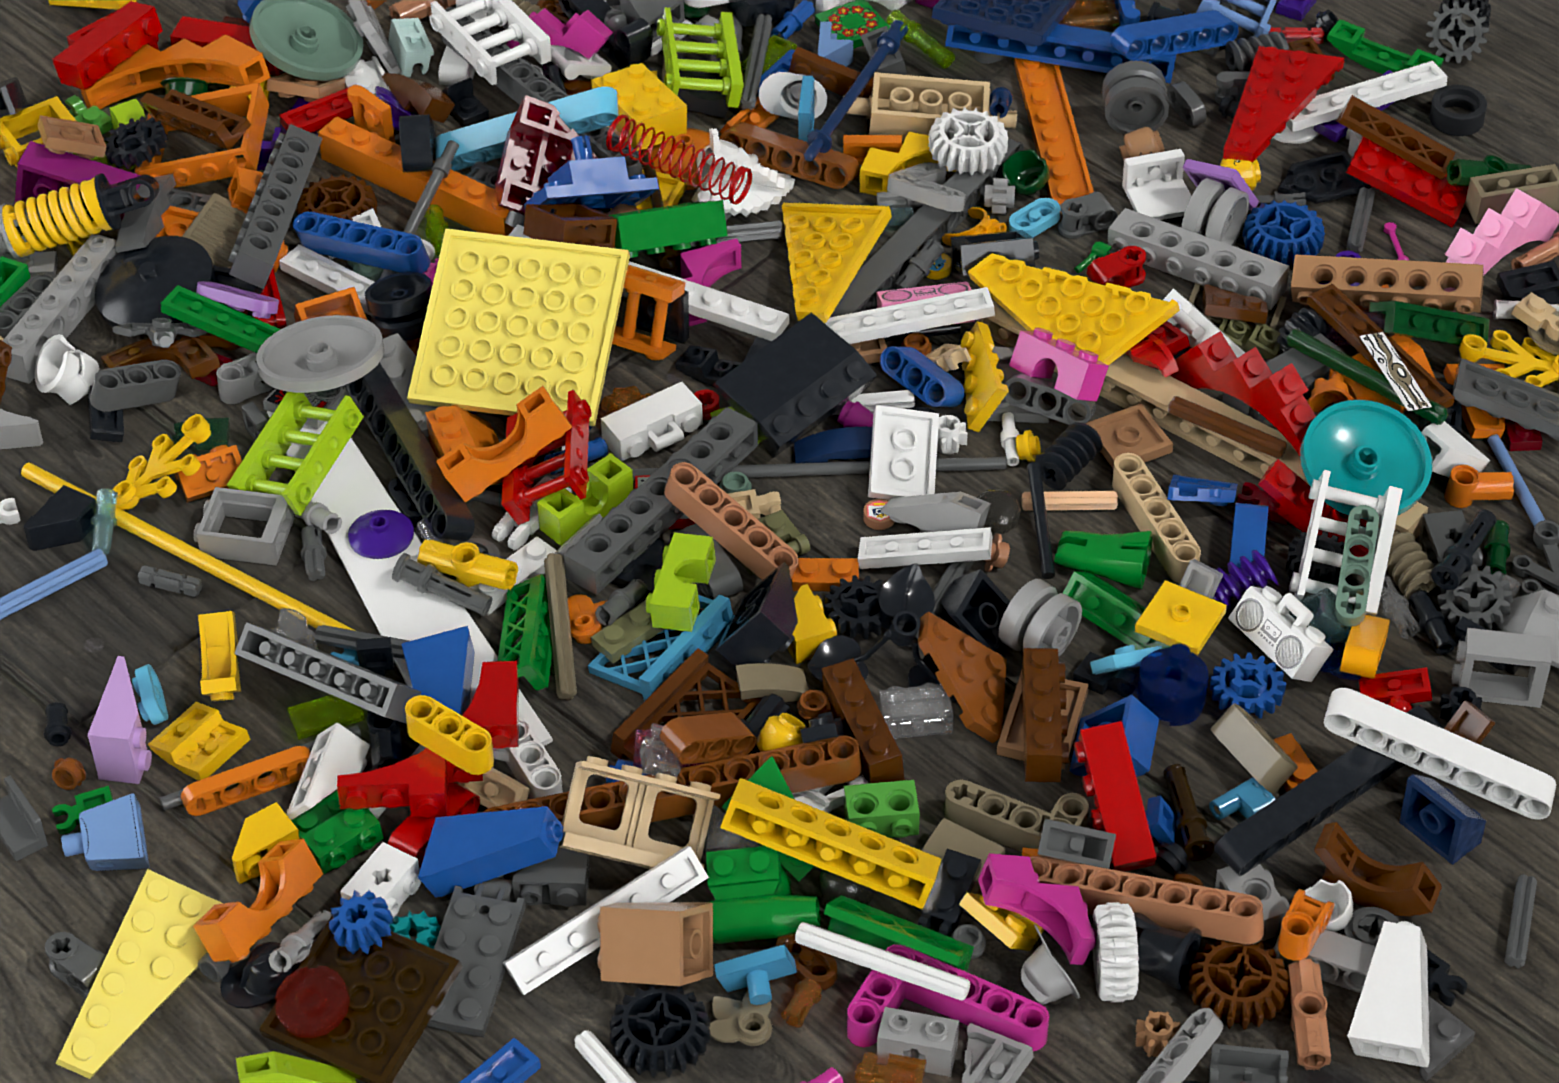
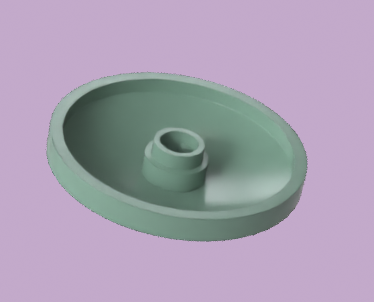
(306, 38)

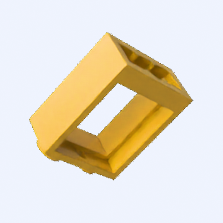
(25, 123)

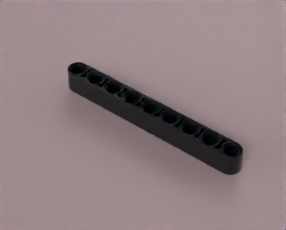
(411, 456)
(1308, 804)

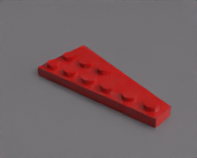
(1274, 93)

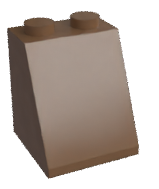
(656, 942)

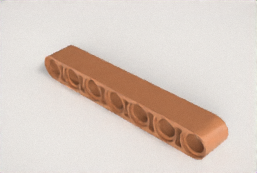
(1166, 902)

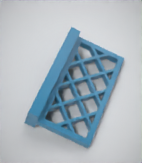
(706, 632)

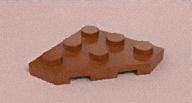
(968, 673)

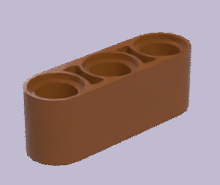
(707, 737)

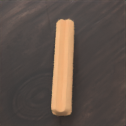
(1074, 500)

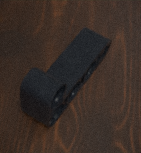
(628, 44)
(417, 142)

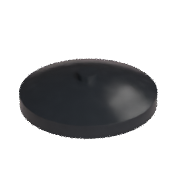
(142, 278)

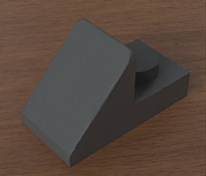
(1076, 844)

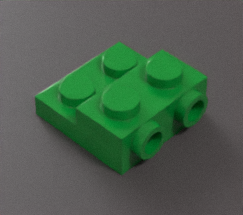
(337, 833)

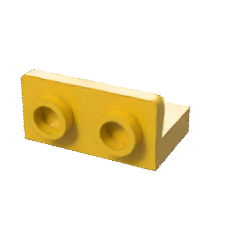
(1006, 925)

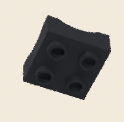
(706, 102)

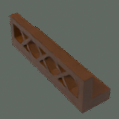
(193, 123)
(1396, 137)

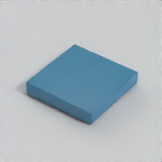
(806, 111)

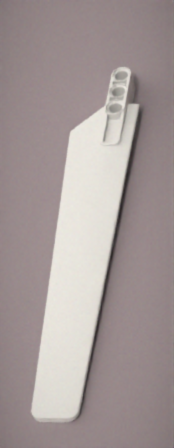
(409, 615)

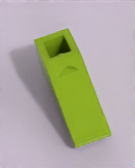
(284, 1068)

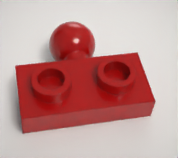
(1398, 688)

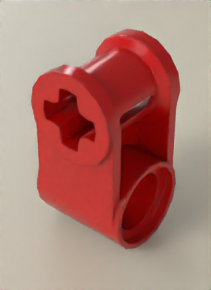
(1118, 269)

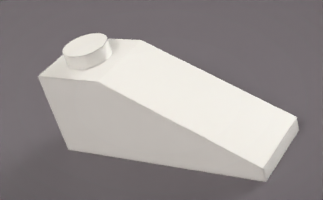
(333, 754)

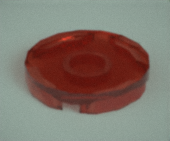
(312, 1001)

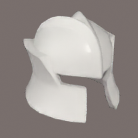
(64, 370)

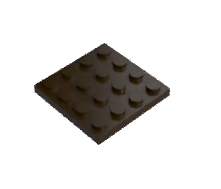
(390, 1004)

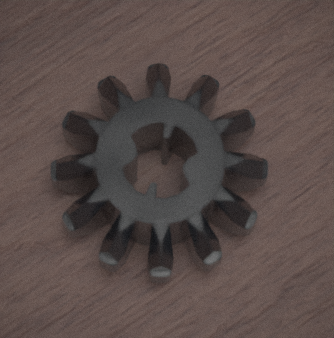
(1305, 320)

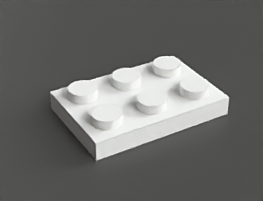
(903, 453)

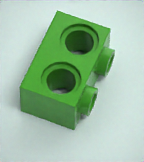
(884, 807)

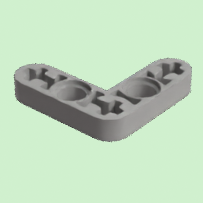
(924, 185)

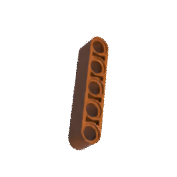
(776, 156)

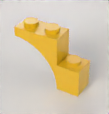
(881, 163)
(219, 663)

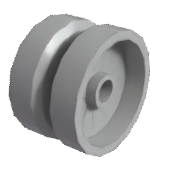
(1216, 211)
(1040, 618)

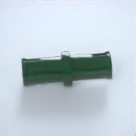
(1497, 547)

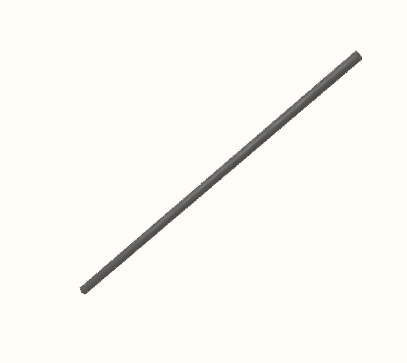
(833, 468)

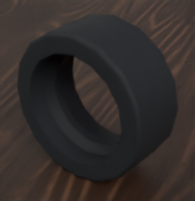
(1454, 123)

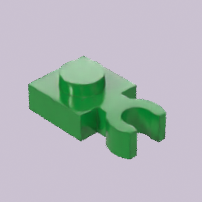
(84, 802)

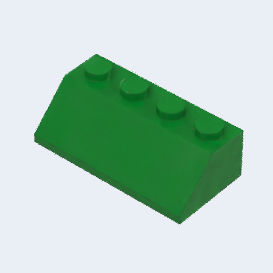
(669, 226)

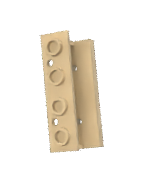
(631, 840)

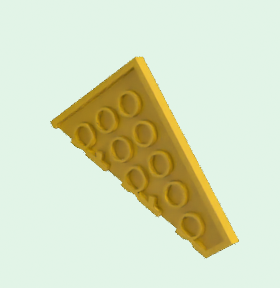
(827, 250)
(1089, 314)

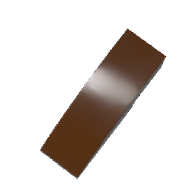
(419, 96)

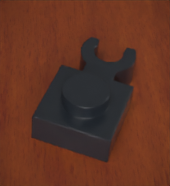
(1442, 982)

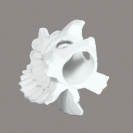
(766, 185)

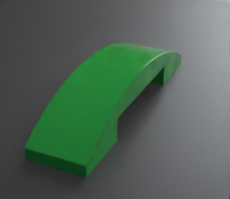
(1372, 55)

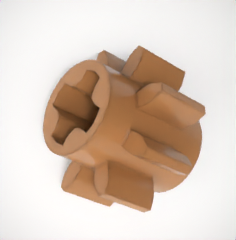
(1155, 1032)

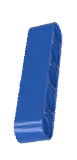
(1174, 35)
(361, 242)

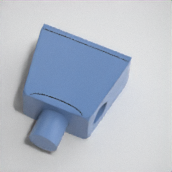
(110, 836)

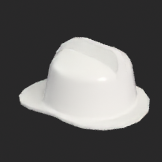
(782, 93)

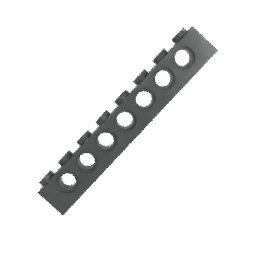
(273, 206)
(647, 511)

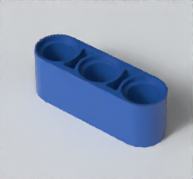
(922, 376)
(1248, 531)

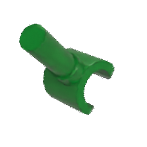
(1098, 250)

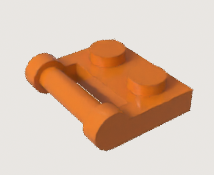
(377, 114)

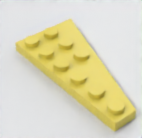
(141, 970)

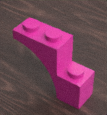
(581, 33)
(708, 265)
(1059, 909)

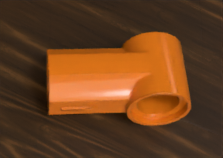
(1468, 485)

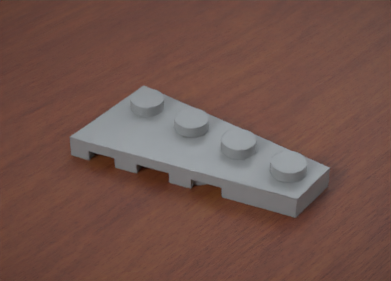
(399, 365)

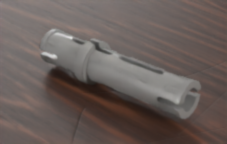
(297, 945)

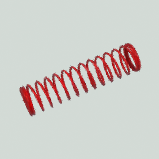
(734, 177)

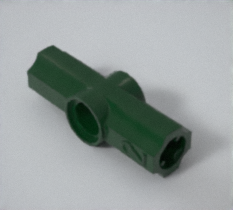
(1462, 170)

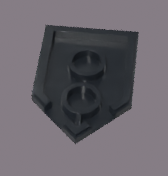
(1322, 178)

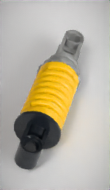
(70, 213)

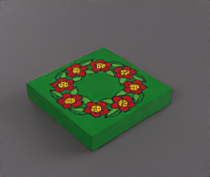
(852, 20)

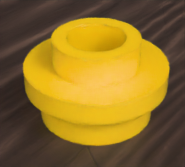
(1028, 446)

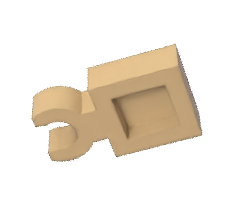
(1538, 314)
(949, 356)

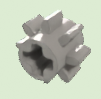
(999, 196)

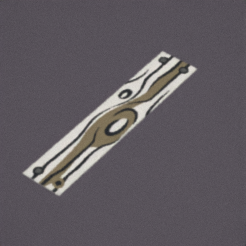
(1395, 371)

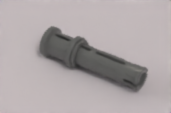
(428, 579)

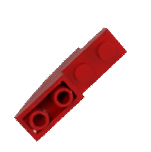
(1295, 503)

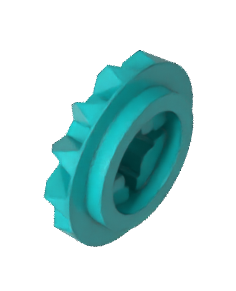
(426, 927)

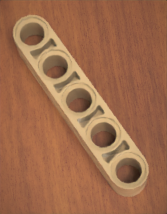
(1154, 513)

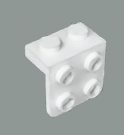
(1156, 184)

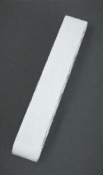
(1440, 753)

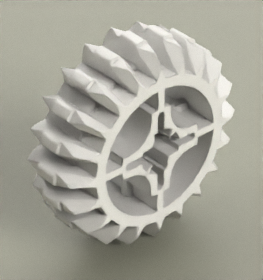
(968, 141)
(1115, 952)

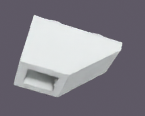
(1451, 449)

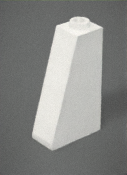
(1393, 1004)

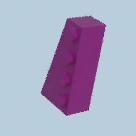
(48, 171)

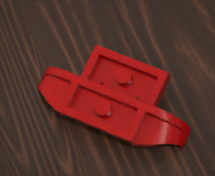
(1159, 348)

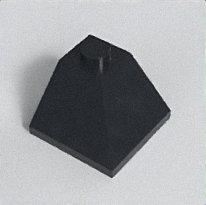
(977, 608)

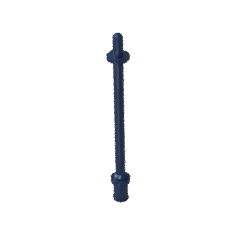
(888, 44)

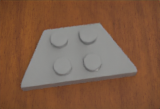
(369, 26)

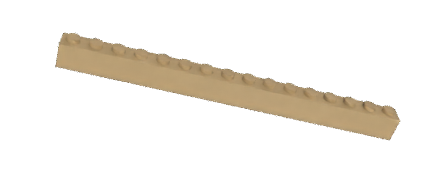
(1135, 384)

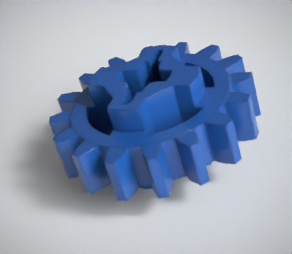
(1248, 684)

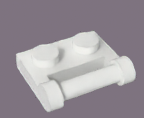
(575, 64)

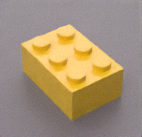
(647, 101)

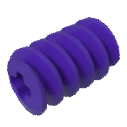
(1242, 578)

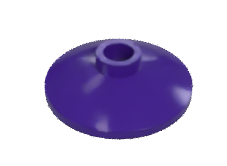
(381, 534)

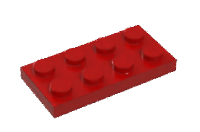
(1407, 182)

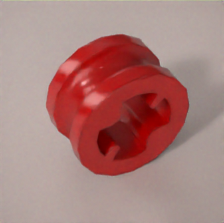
(711, 399)

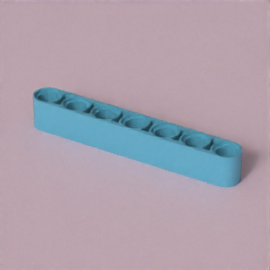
(486, 139)

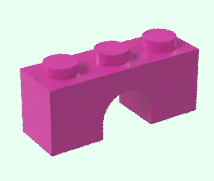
(1078, 371)

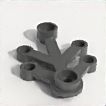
(1546, 538)

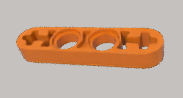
(201, 798)

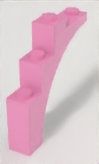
(1499, 234)

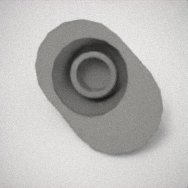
(1045, 976)

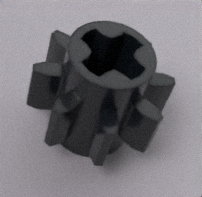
(1451, 703)

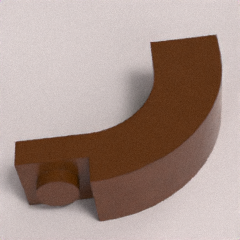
(1398, 889)

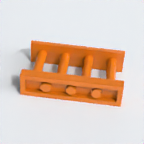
(664, 291)

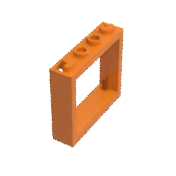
(222, 163)

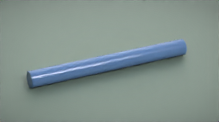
(1519, 485)

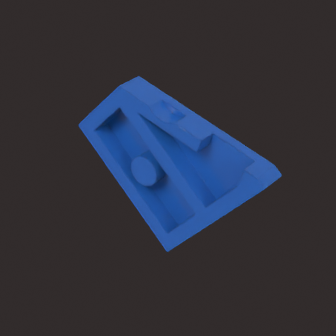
(1203, 490)

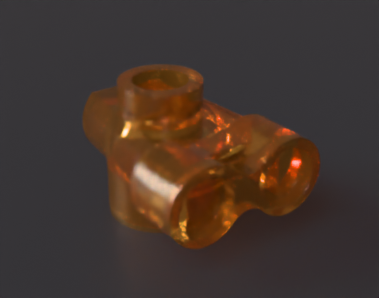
(622, 398)

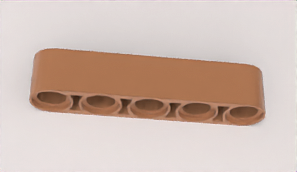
(692, 490)

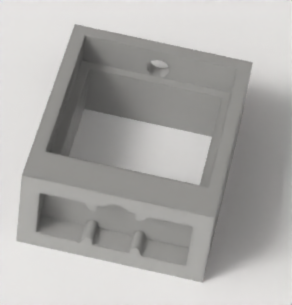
(244, 505)
(1507, 649)

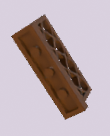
(671, 693)

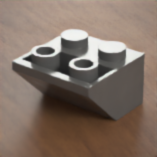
(652, 11)

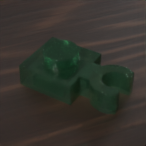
(219, 433)

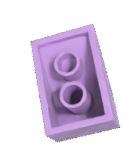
(117, 731)

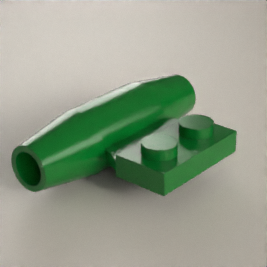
(746, 897)

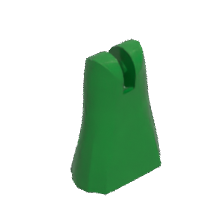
(1113, 556)

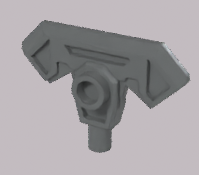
(160, 331)

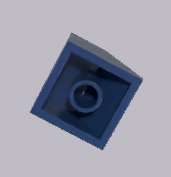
(1440, 818)

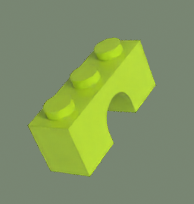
(564, 513)
(675, 599)

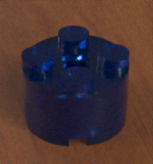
(1173, 684)

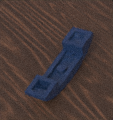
(834, 444)

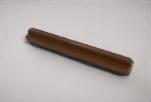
(1227, 427)

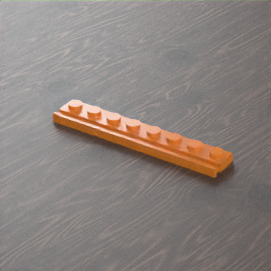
(1053, 129)

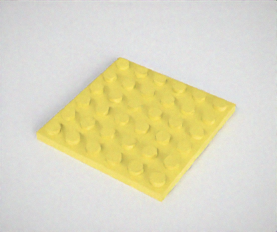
(516, 320)

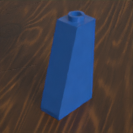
(442, 667)
(486, 846)

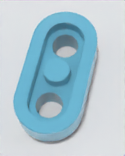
(1036, 216)
(152, 699)

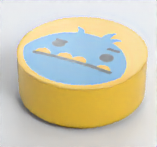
(940, 268)

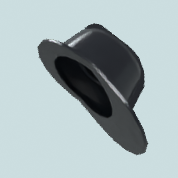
(253, 979)

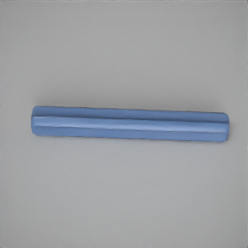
(52, 582)

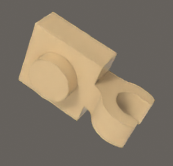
(758, 505)

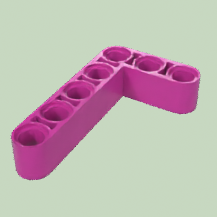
(978, 1007)

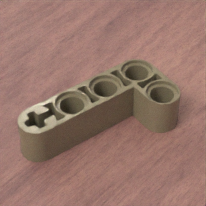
(1006, 818)

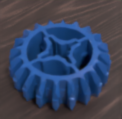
(1283, 231)

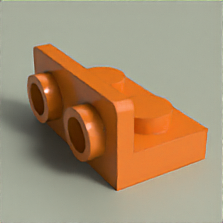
(215, 471)

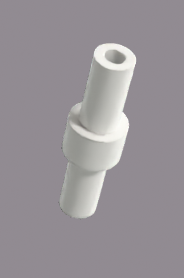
(1008, 438)

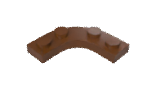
(188, 353)

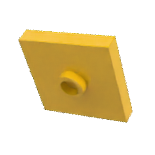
(1180, 617)

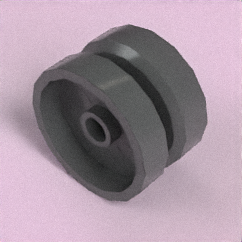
(1135, 97)

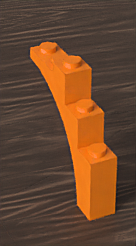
(220, 62)

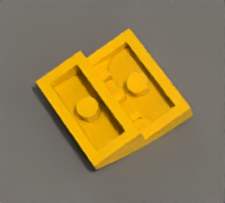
(199, 741)

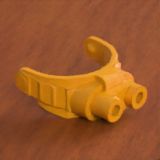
(987, 225)

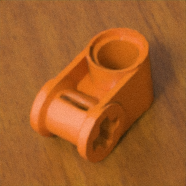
(1303, 925)

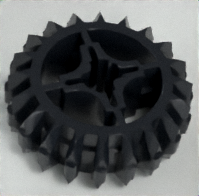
(678, 1043)

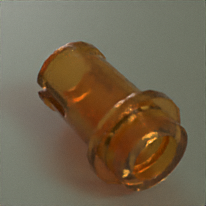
(805, 996)

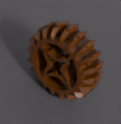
(338, 197)
(1261, 984)

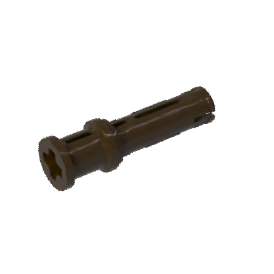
(1190, 823)

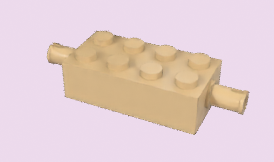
(913, 102)

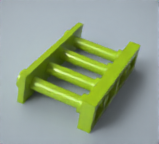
(725, 49)
(279, 434)

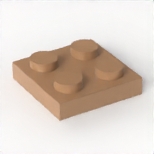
(290, 85)
(71, 136)
(1131, 432)

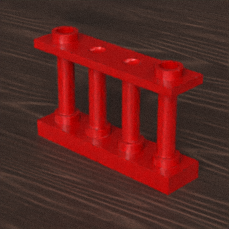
(517, 485)

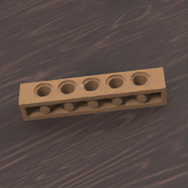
(1402, 274)

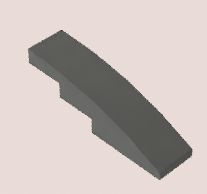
(145, 223)

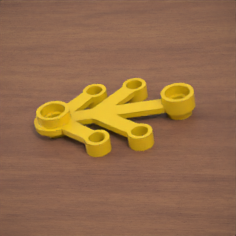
(1520, 357)
(162, 464)

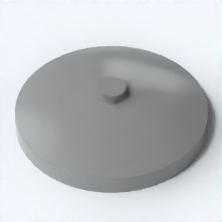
(320, 353)

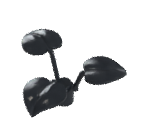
(904, 598)

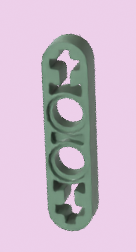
(1356, 565)

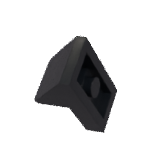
(467, 107)

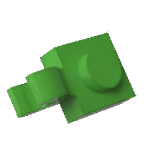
(91, 116)

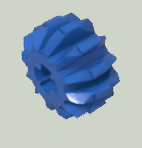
(361, 922)

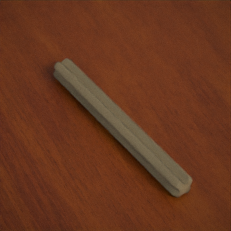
(560, 626)

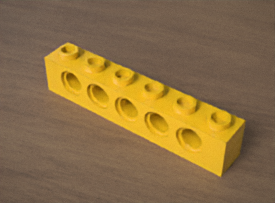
(831, 843)

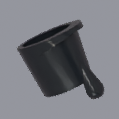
(1166, 952)

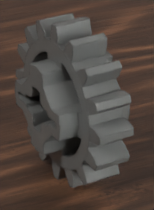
(1444, 32)
(1478, 598)

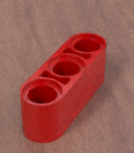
(414, 832)

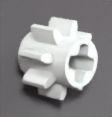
(951, 434)

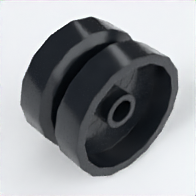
(399, 304)

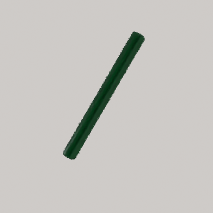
(1358, 372)

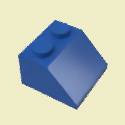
(1139, 727)

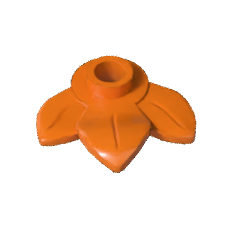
(583, 618)

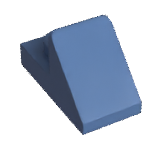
(835, 50)

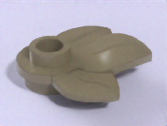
(736, 1018)

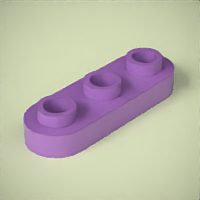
(239, 299)

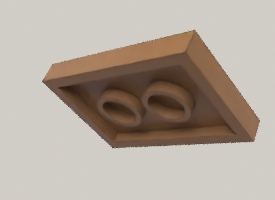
(1012, 737)

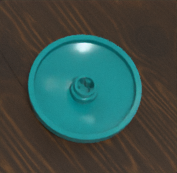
(1367, 452)

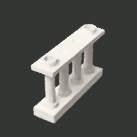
(502, 13)
(1387, 509)

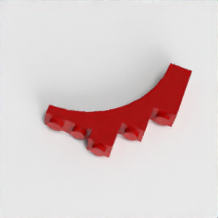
(1249, 379)
(424, 778)

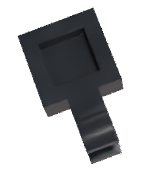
(375, 654)
(1117, 681)

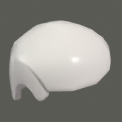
(1340, 896)

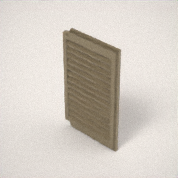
(217, 229)

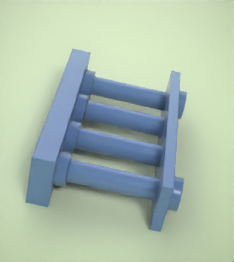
(1242, 21)

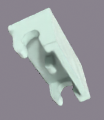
(410, 45)

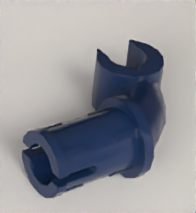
(1000, 101)

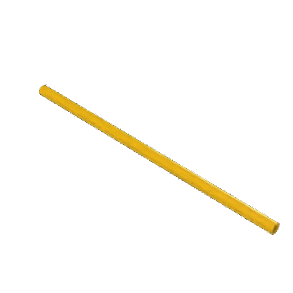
(192, 555)

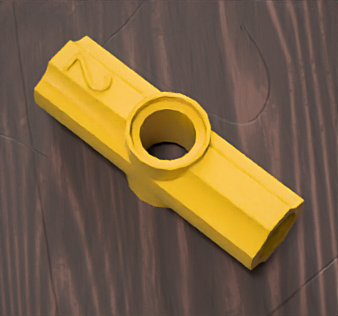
(468, 564)

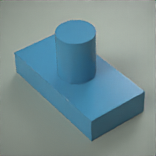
(755, 972)

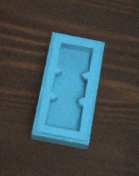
(1124, 658)

